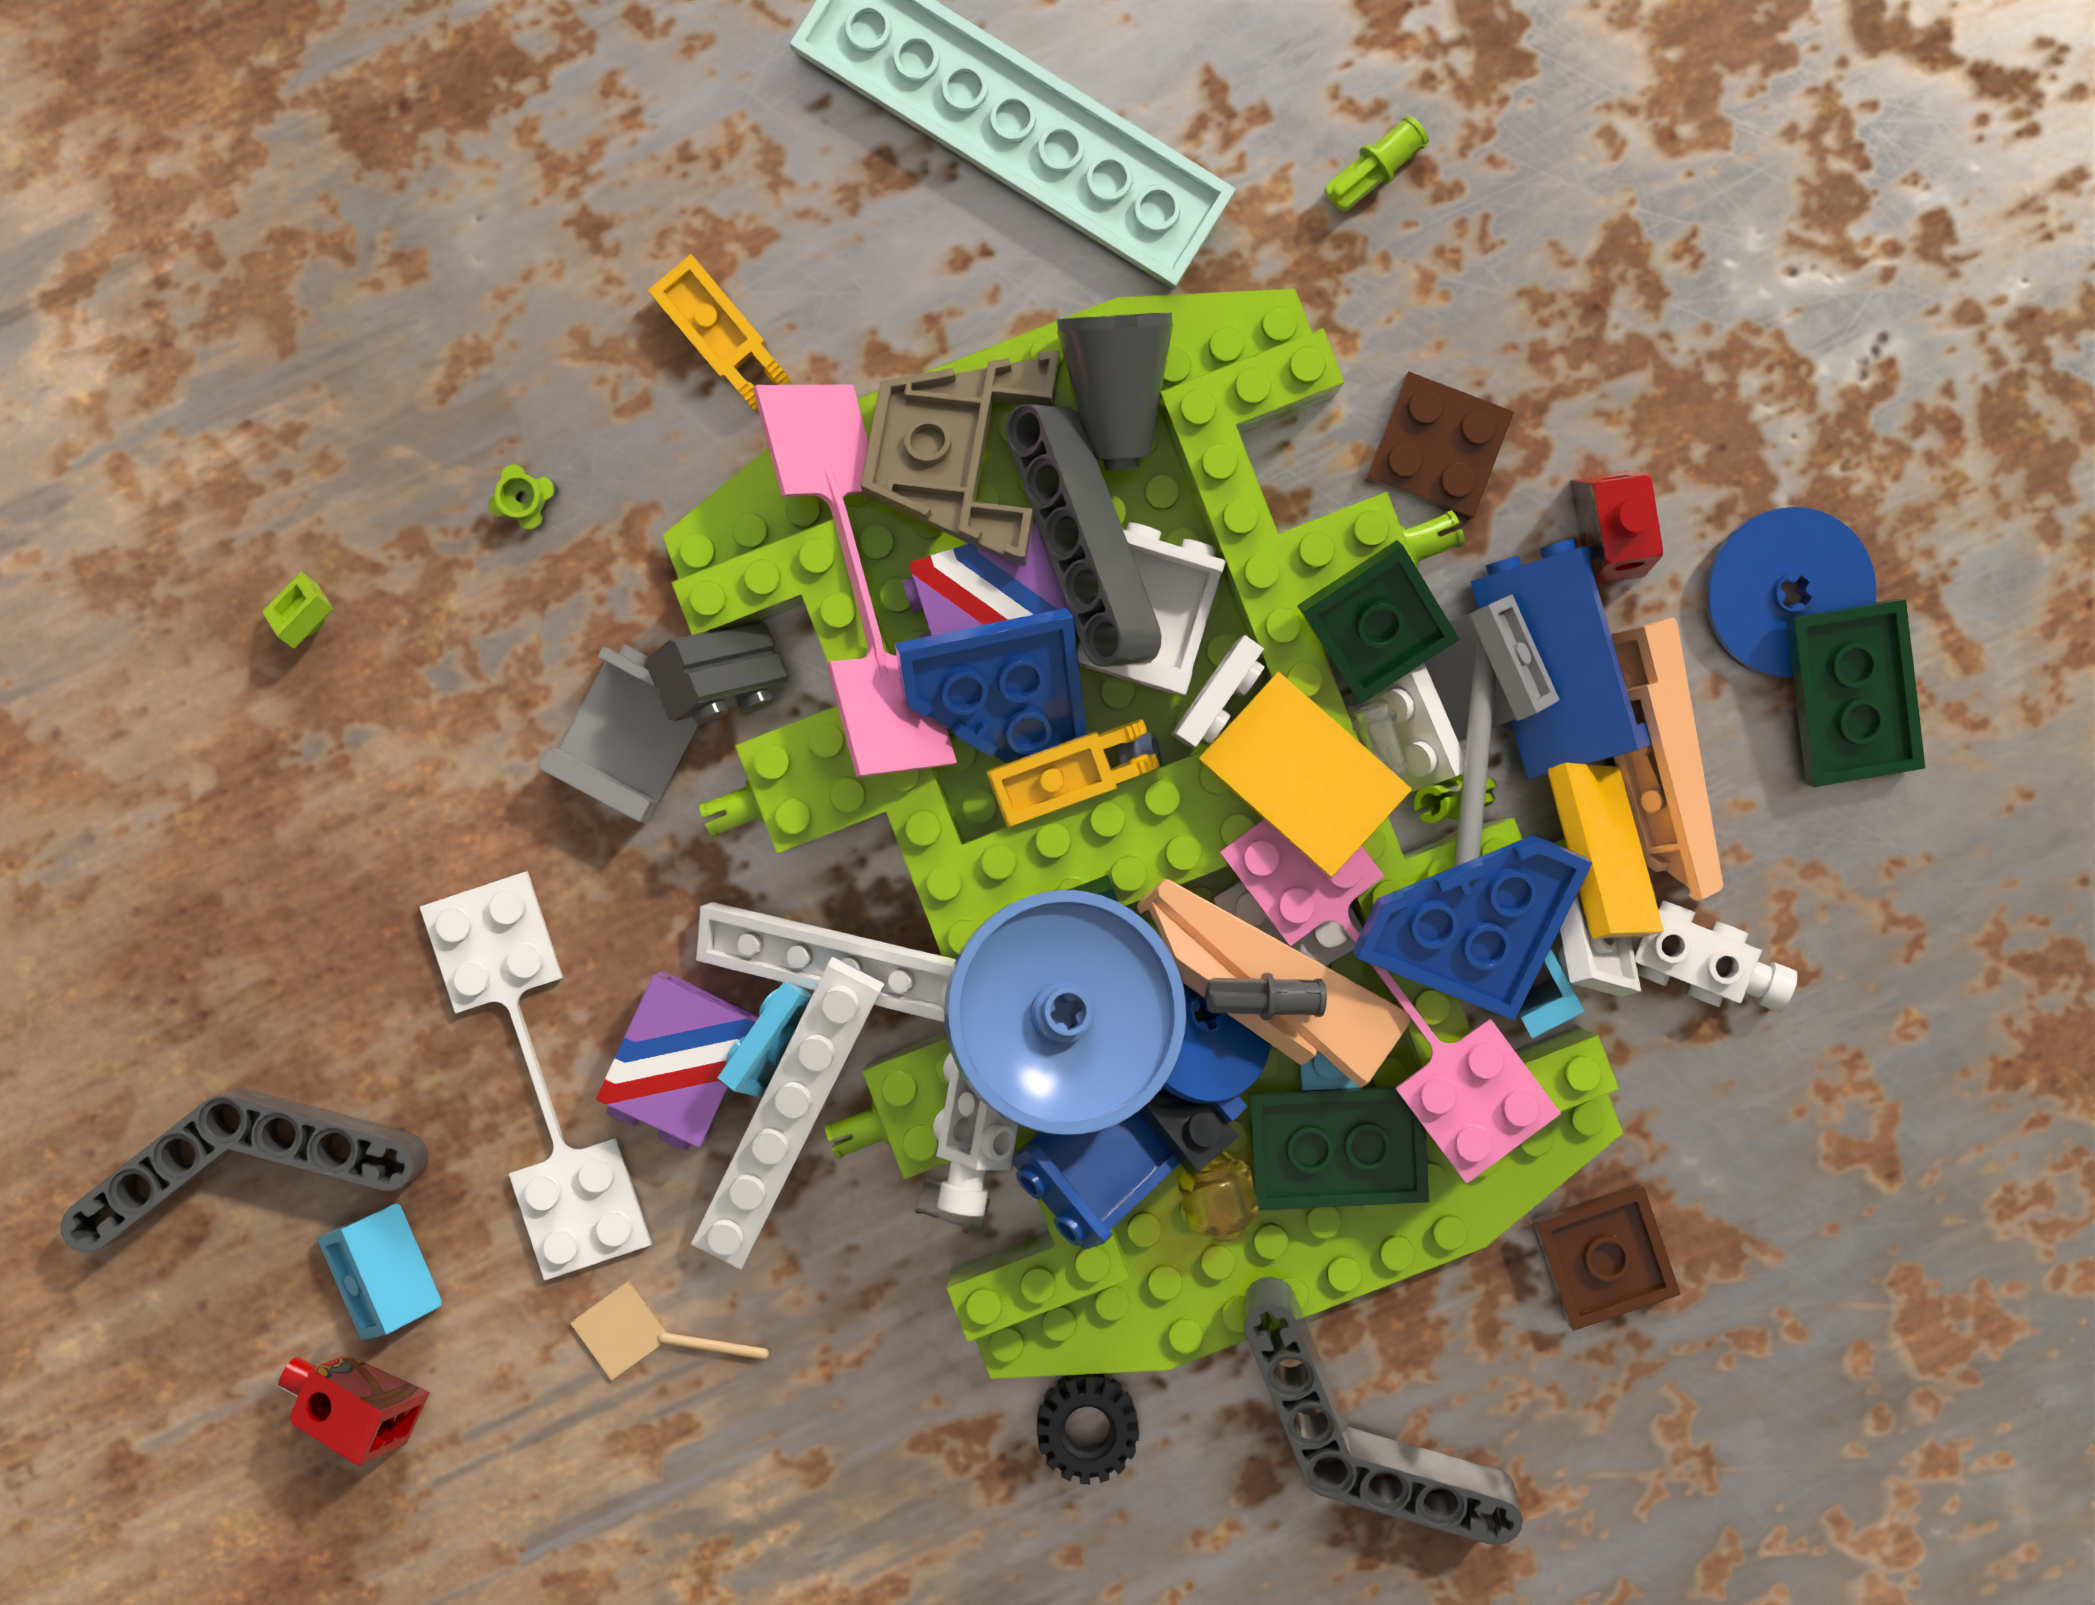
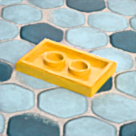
(1305, 775)
(1601, 827)

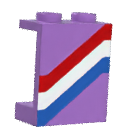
(978, 588)
(673, 1060)

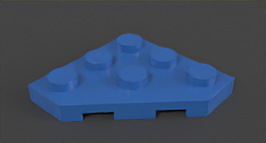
(1000, 683)
(1479, 924)

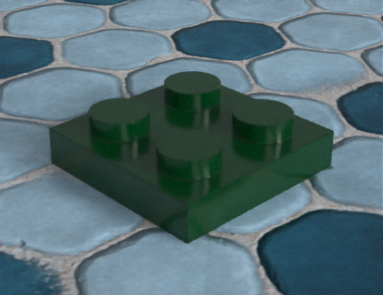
(1378, 621)

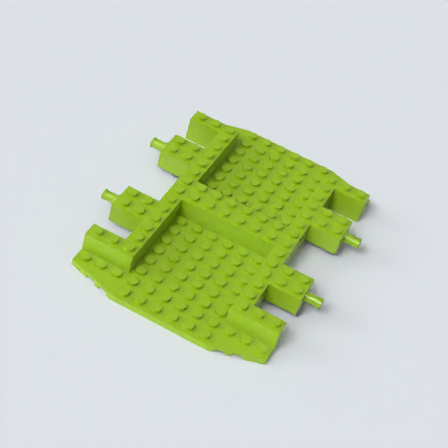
(1155, 1286)

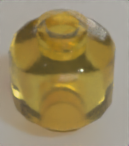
(1219, 1199)

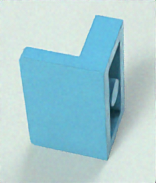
(1550, 1002)
(380, 1272)

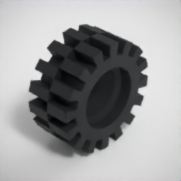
(1087, 1461)

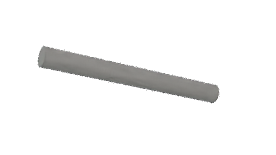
(1476, 758)

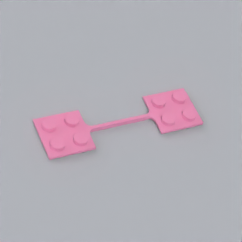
(821, 452)
(1472, 1092)

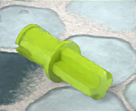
(1376, 164)
(1445, 799)

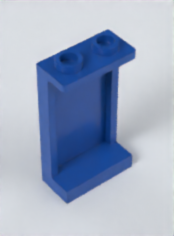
(1577, 649)
(1099, 1174)

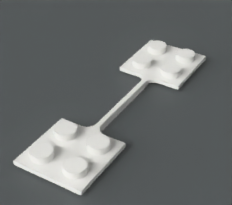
(578, 1200)

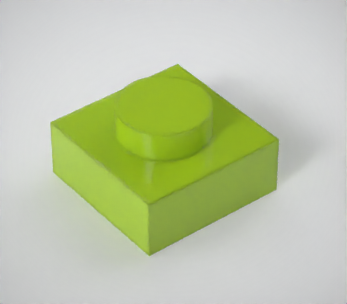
(298, 610)

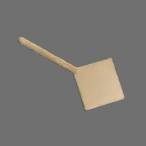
(625, 1330)

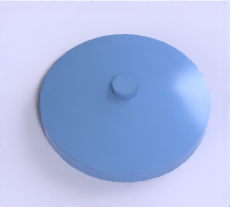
(1065, 1012)

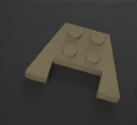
(932, 445)

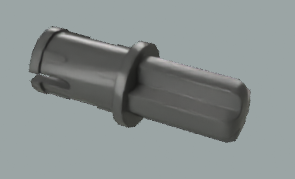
(1266, 996)

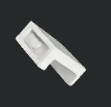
(1181, 592)

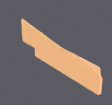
(1667, 776)
(1212, 943)

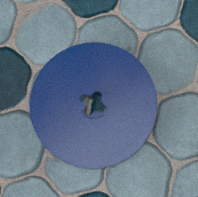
(1777, 549)
(1216, 1056)

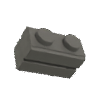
(716, 672)

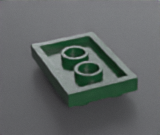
(1855, 692)
(1336, 1149)

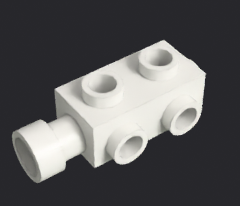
(1697, 960)
(974, 1145)

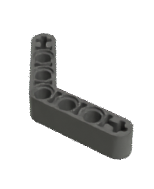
(256, 1137)
(1478, 1498)

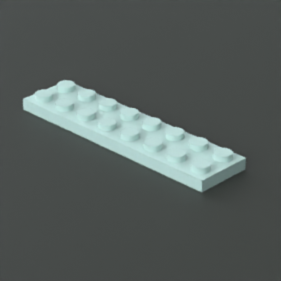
(1021, 126)

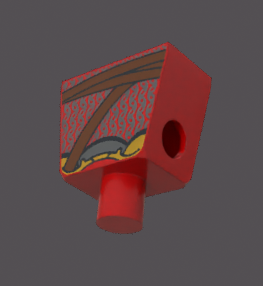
(1620, 522)
(352, 1406)

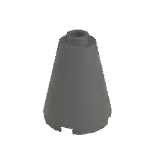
(1117, 380)

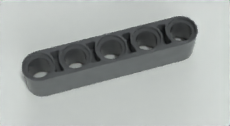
(1083, 536)

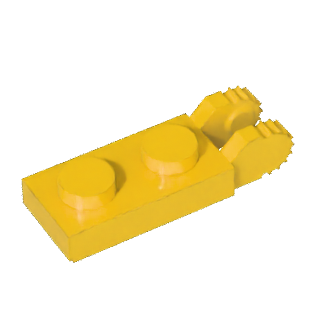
(714, 325)
(1066, 774)

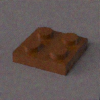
(1439, 445)
(1606, 1257)

